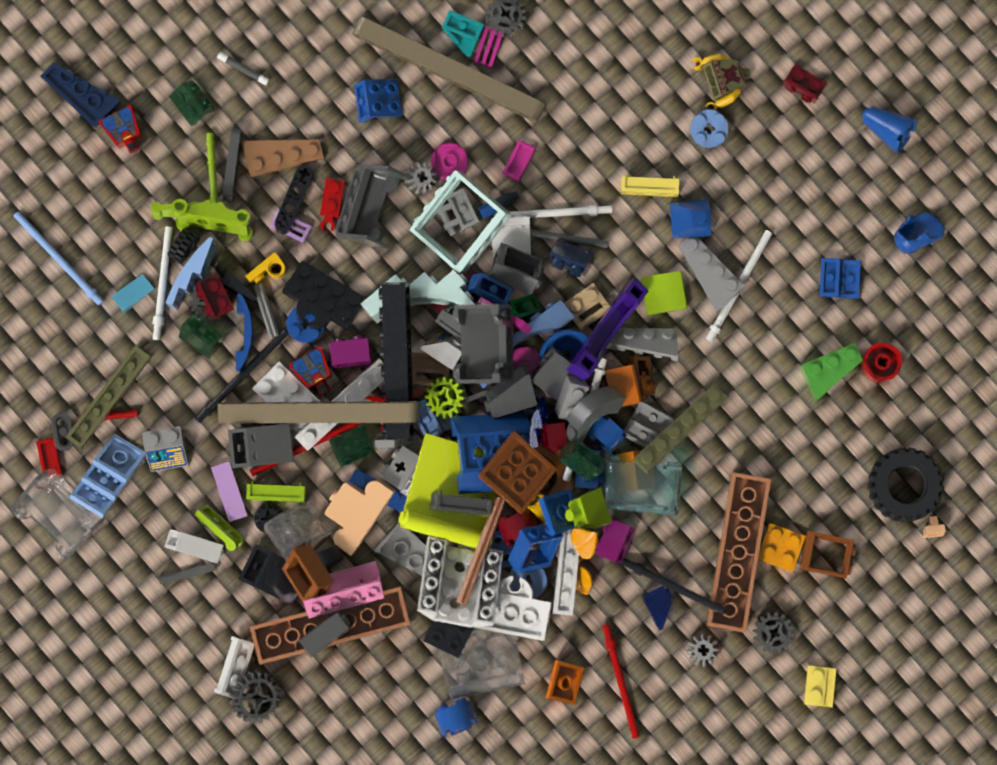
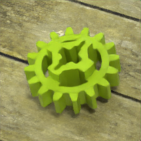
(438, 401)

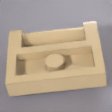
(585, 301)

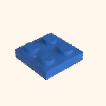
(554, 511)

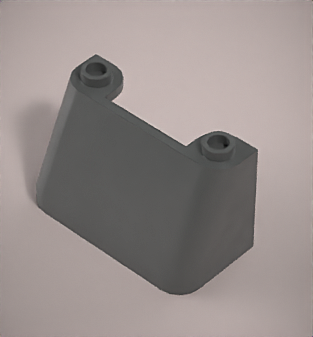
(485, 343)

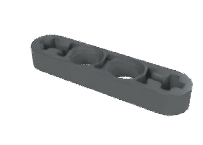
(232, 165)

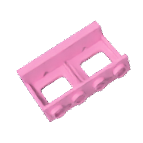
(348, 590)

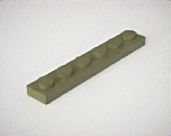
(108, 397)
(680, 429)

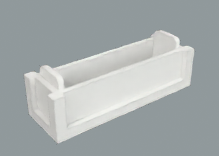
(235, 665)

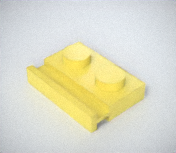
(820, 686)

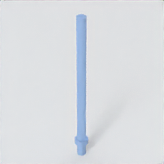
(91, 293)

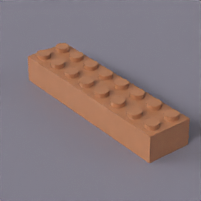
(739, 551)
(281, 637)

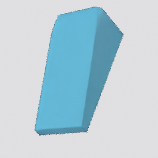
(133, 293)

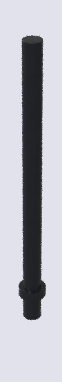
(206, 411)

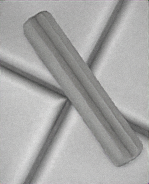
(266, 310)

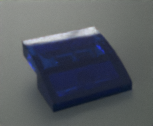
(537, 422)

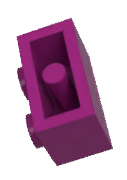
(350, 352)
(615, 541)

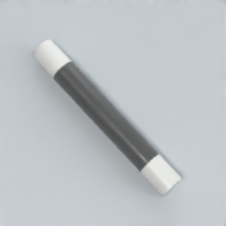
(243, 68)

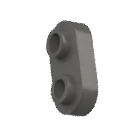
(61, 432)

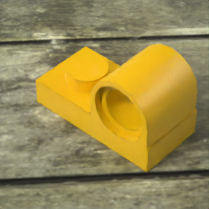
(266, 266)

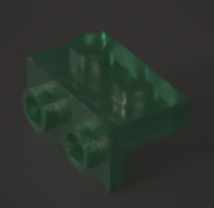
(191, 102)
(352, 446)

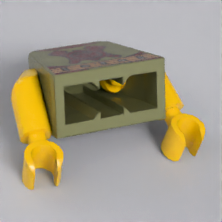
(723, 78)

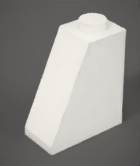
(194, 546)

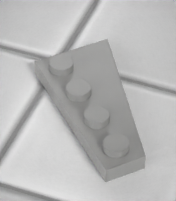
(711, 273)
(647, 340)
(403, 549)

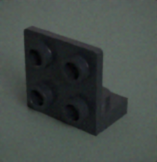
(448, 637)

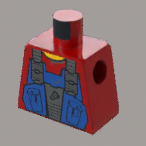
(123, 128)
(313, 370)

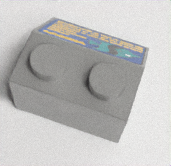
(444, 348)
(165, 448)

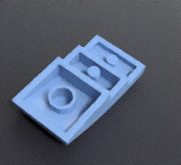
(195, 268)
(108, 475)

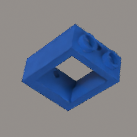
(522, 556)

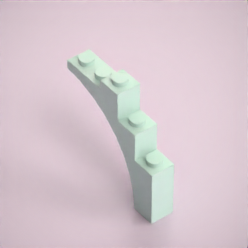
(427, 291)

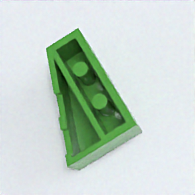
(829, 369)

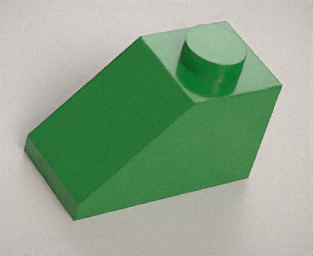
(525, 306)

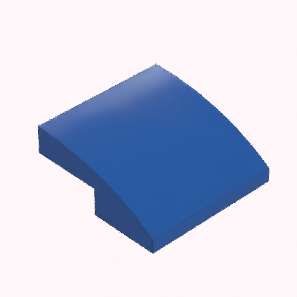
(840, 278)

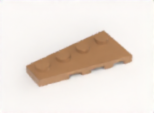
(277, 155)

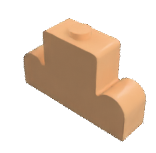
(357, 511)

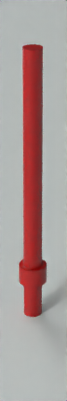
(611, 644)

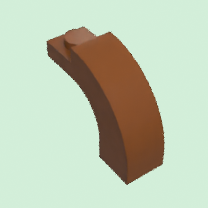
(557, 484)

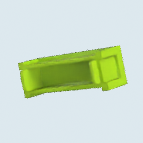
(276, 493)

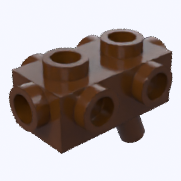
(643, 369)

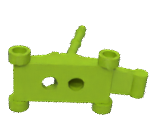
(210, 213)

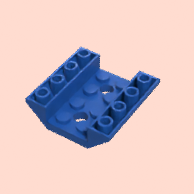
(488, 435)

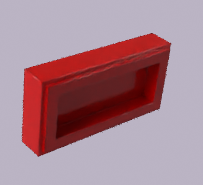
(49, 455)

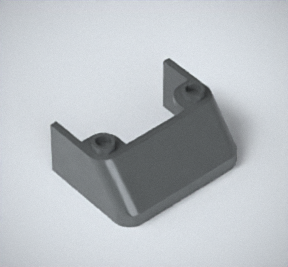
(365, 202)

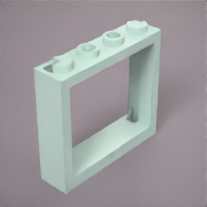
(484, 238)

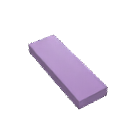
(229, 491)

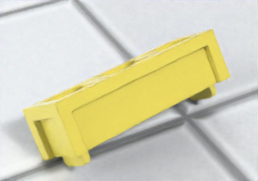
(649, 186)

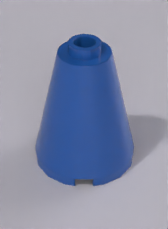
(889, 126)

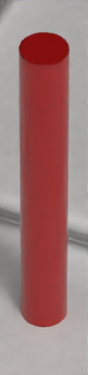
(122, 414)

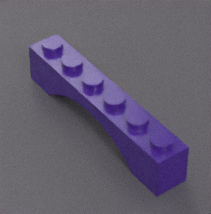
(618, 312)

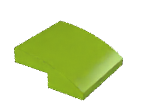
(665, 293)

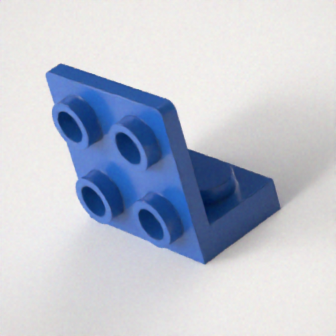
(377, 99)

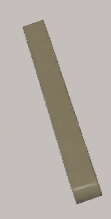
(448, 69)
(319, 412)

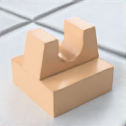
(933, 528)

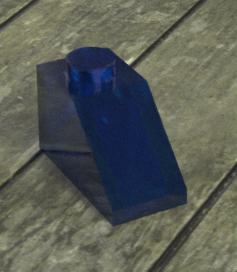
(658, 605)

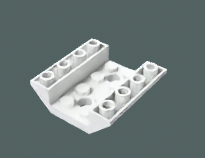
(443, 583)

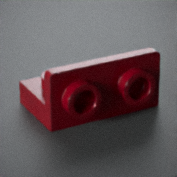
(804, 84)
(215, 297)

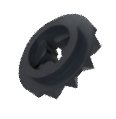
(262, 512)

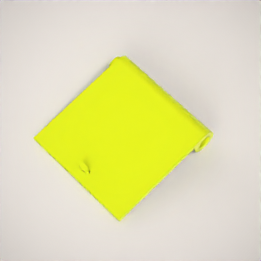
(436, 471)

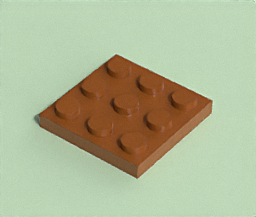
(517, 472)

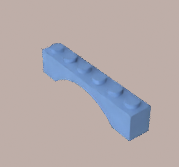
(550, 321)

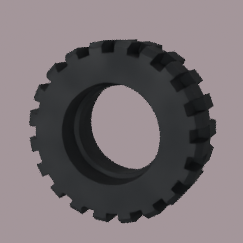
(931, 484)

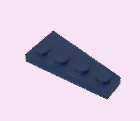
(84, 97)

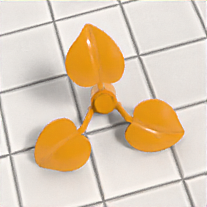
(585, 544)

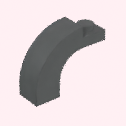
(591, 408)

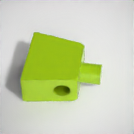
(589, 510)

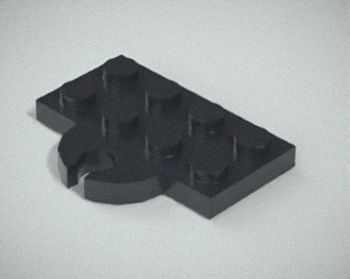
(322, 298)

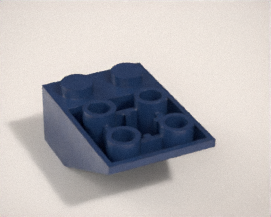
(570, 258)

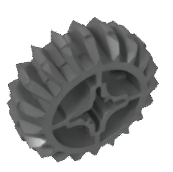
(254, 705)

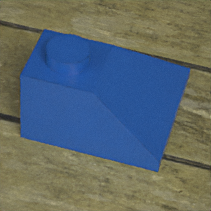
(690, 219)

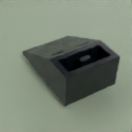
(265, 573)

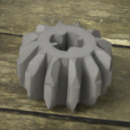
(426, 175)
(698, 655)

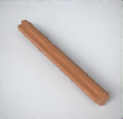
(481, 551)

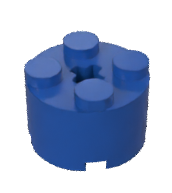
(606, 433)
(456, 717)

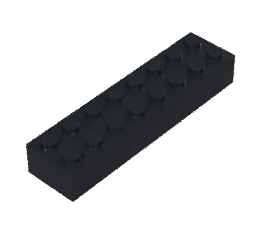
(396, 352)

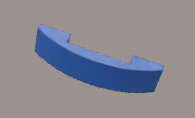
(243, 356)

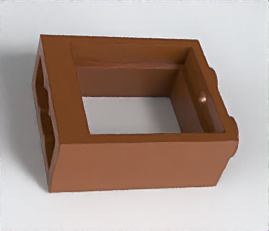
(807, 552)
(307, 573)

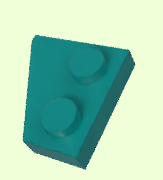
(462, 32)

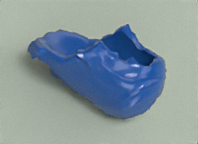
(918, 232)

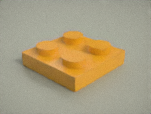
(781, 547)

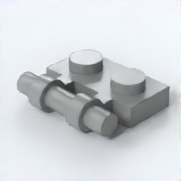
(462, 210)

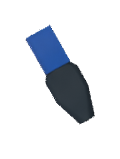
(504, 200)

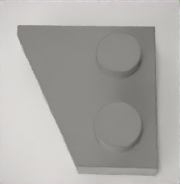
(387, 445)

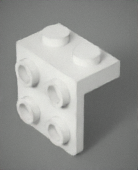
(514, 233)

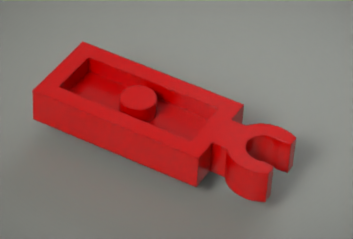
(331, 201)

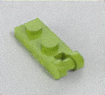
(220, 527)

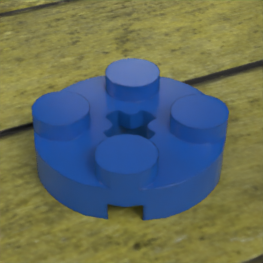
(298, 333)

